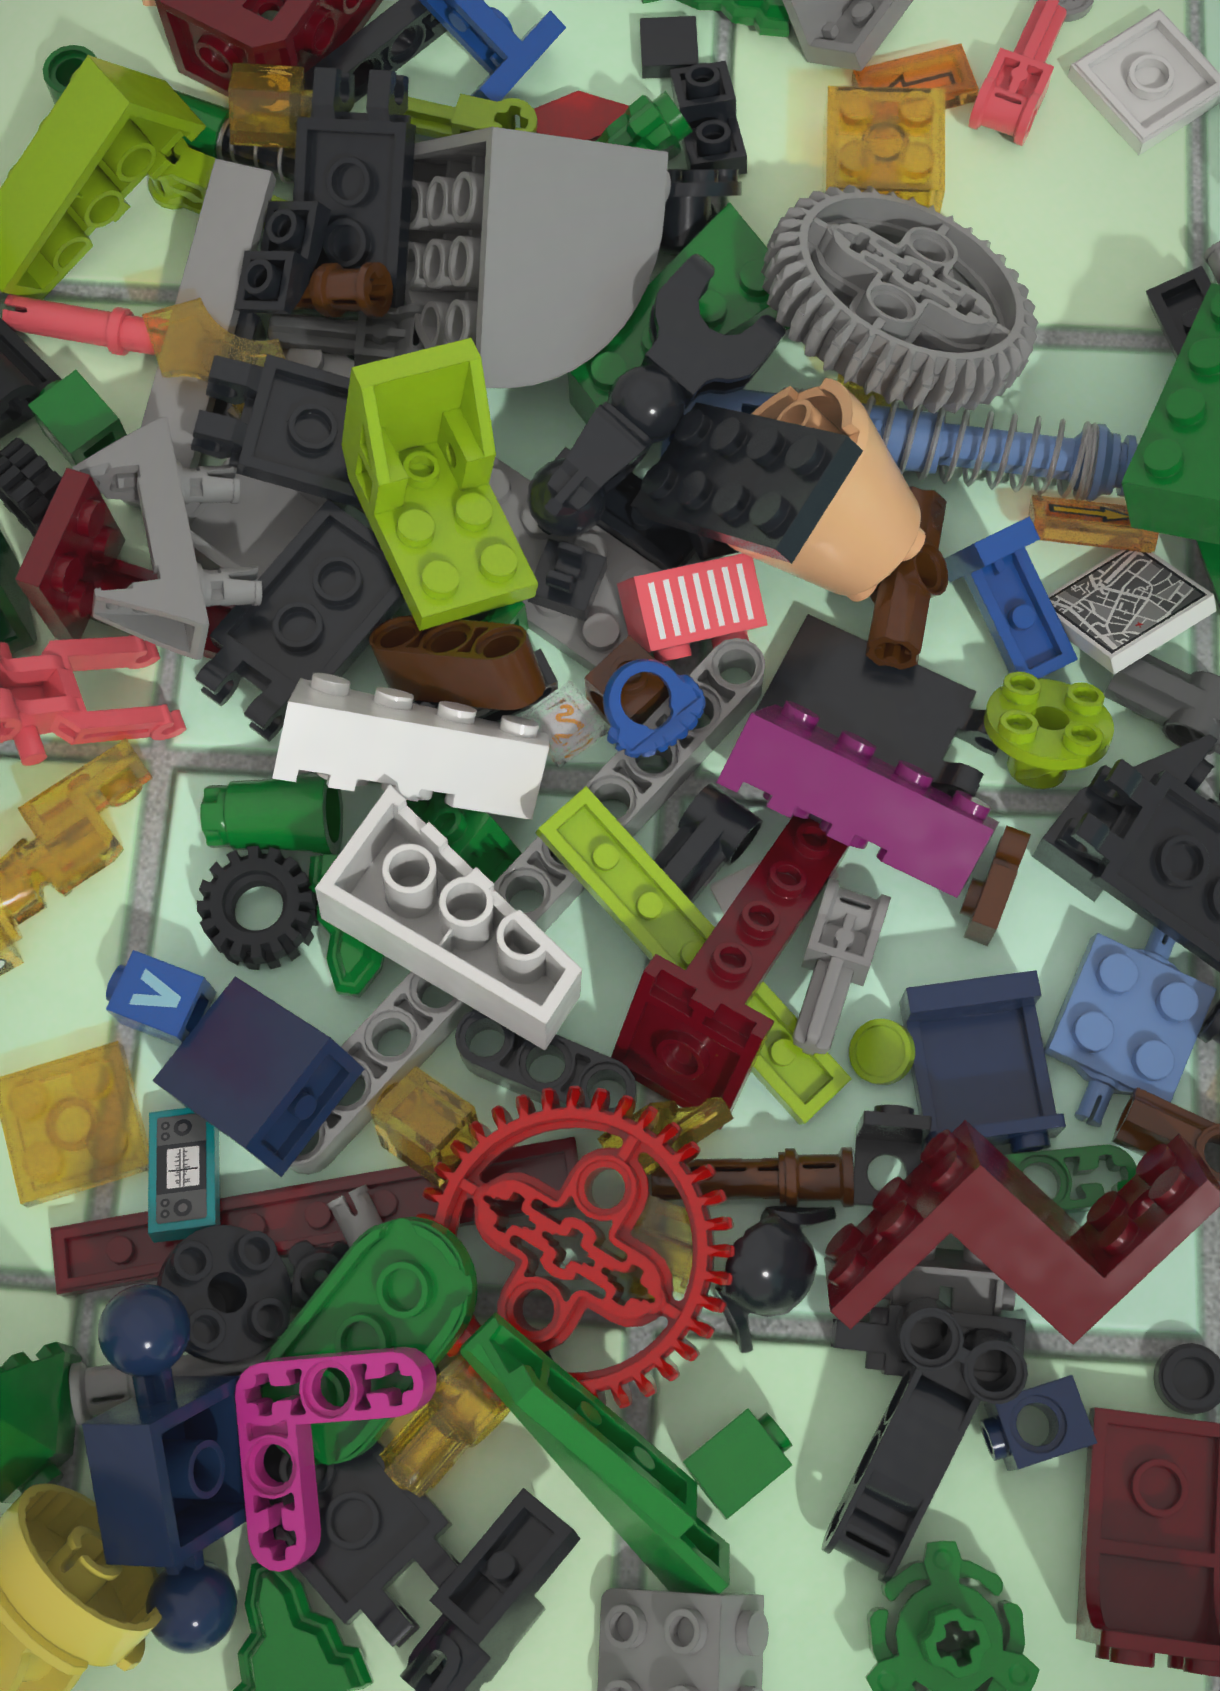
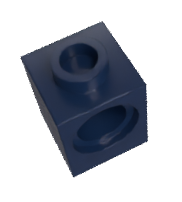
(1067, 1425)

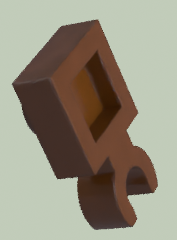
(988, 898)

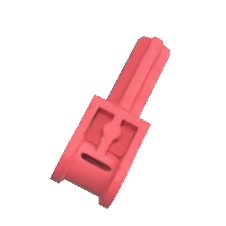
(1021, 77)

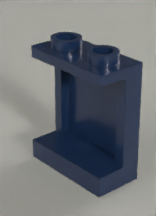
(982, 1059)
(259, 1075)

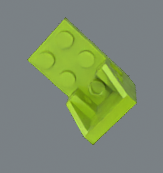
(422, 472)

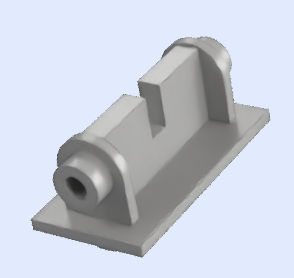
(973, 1284)

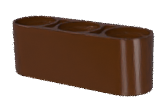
(459, 662)

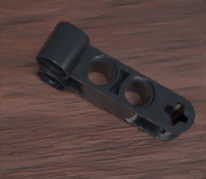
(917, 1438)

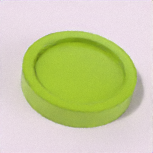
(882, 1051)

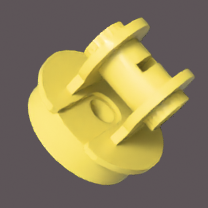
(62, 1598)

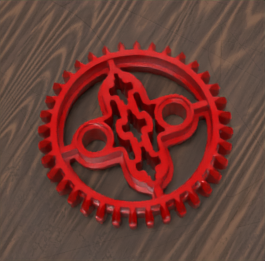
(577, 1189)

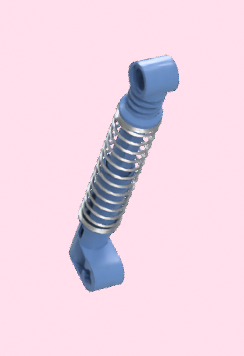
(923, 440)

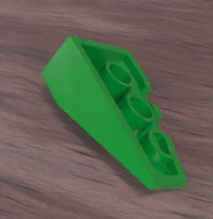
(35, 1419)

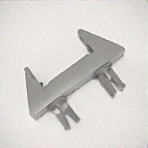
(174, 606)

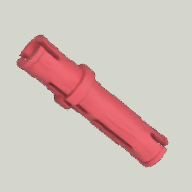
(116, 330)

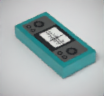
(182, 1175)

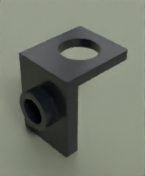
(890, 1132)

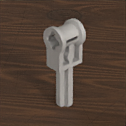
(838, 955)

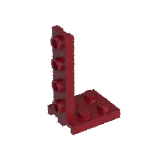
(78, 553)
(692, 1026)

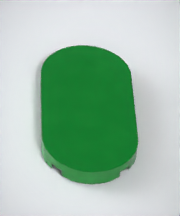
(391, 1289)

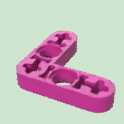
(289, 1425)

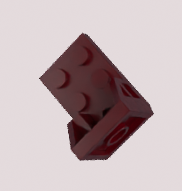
(217, 33)

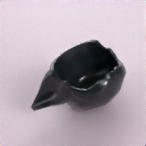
(771, 1267)

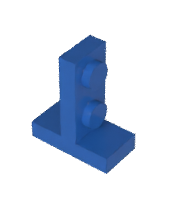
(492, 43)
(1014, 600)

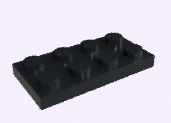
(746, 480)

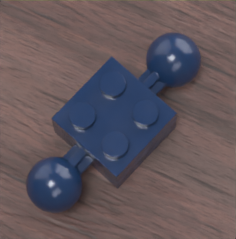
(167, 1468)

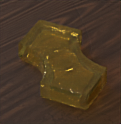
(188, 338)

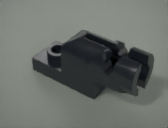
(490, 1599)

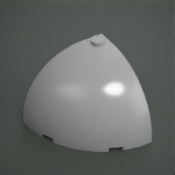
(531, 246)

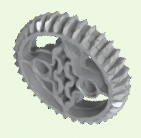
(899, 299)

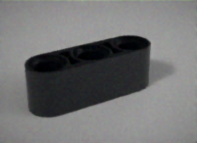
(512, 1063)

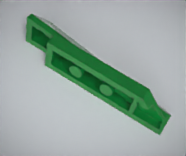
(607, 1459)

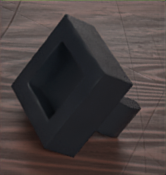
(568, 578)

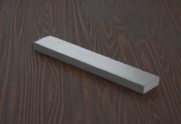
(226, 228)

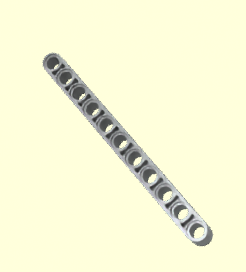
(538, 871)

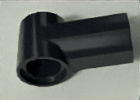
(709, 835)

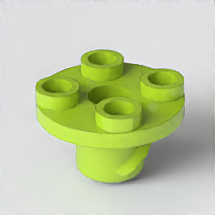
(1047, 727)

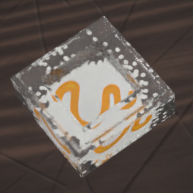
(568, 721)

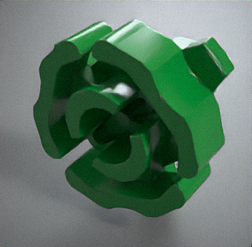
(981, 1659)

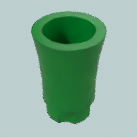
(274, 815)

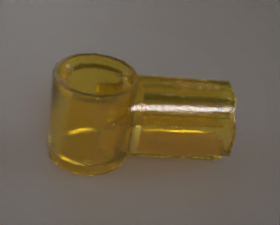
(440, 1432)

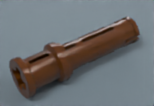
(339, 290)
(784, 1178)

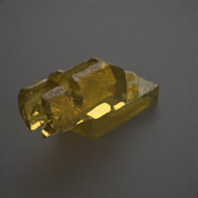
(69, 831)

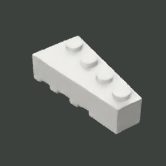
(412, 747)
(444, 921)

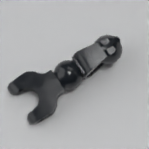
(649, 401)

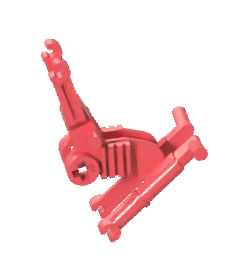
(44, 697)

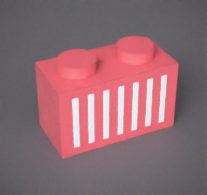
(692, 605)

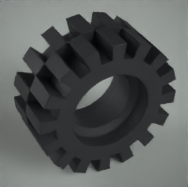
(26, 483)
(237, 877)

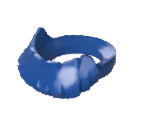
(685, 703)

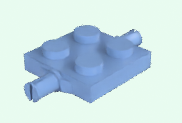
(1128, 1022)

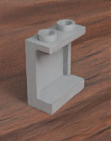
(253, 528)

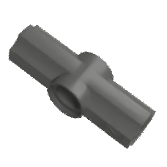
(1177, 700)

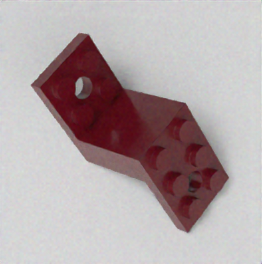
(1019, 1232)

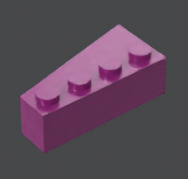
(860, 796)

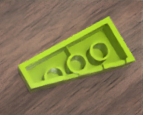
(81, 166)

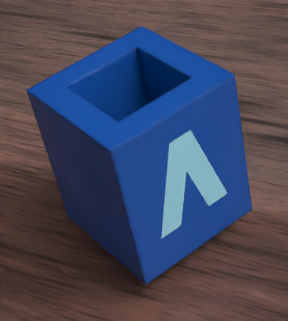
(158, 997)

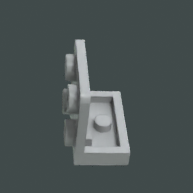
(843, 30)
(681, 1641)

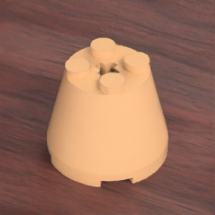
(873, 514)

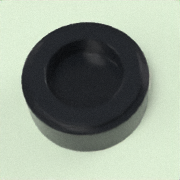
(1188, 1379)

